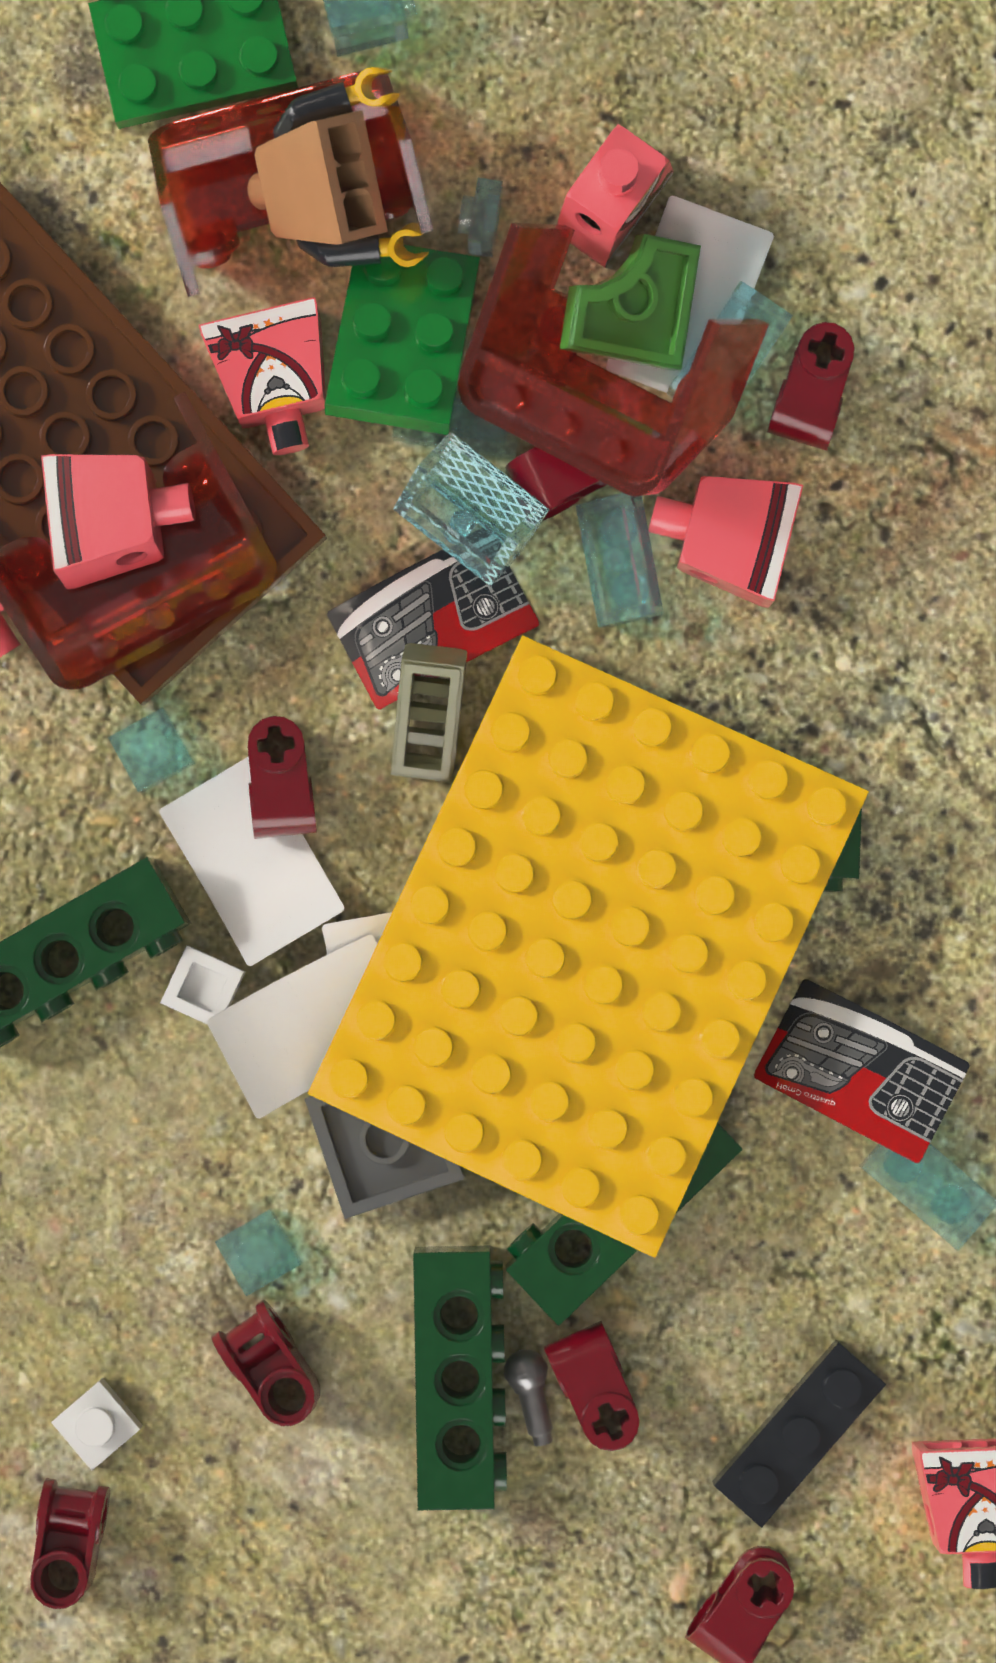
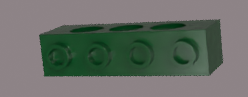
(156, 920)
(564, 1286)
(444, 1477)

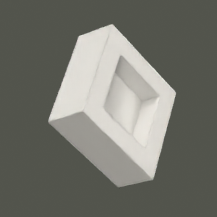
(202, 985)
(97, 1424)

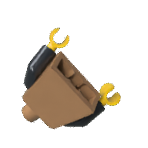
(323, 179)

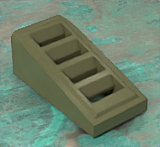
(434, 662)

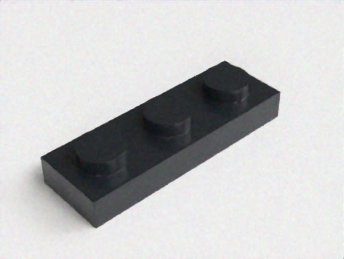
(798, 1433)

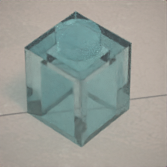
(367, 23)

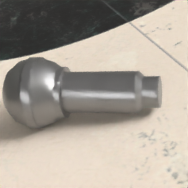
(527, 1375)

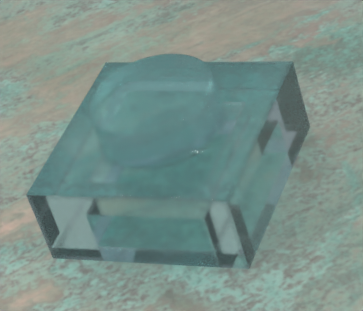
(481, 216)
(151, 750)
(258, 1252)

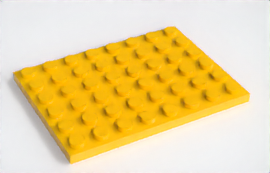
(588, 945)

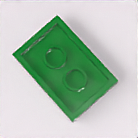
(189, 55)
(403, 341)

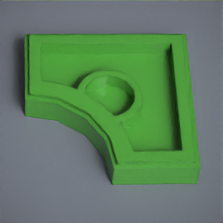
(640, 309)

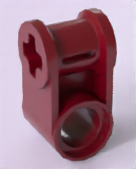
(812, 395)
(551, 480)
(280, 791)
(267, 1362)
(592, 1377)
(67, 1529)
(735, 1617)

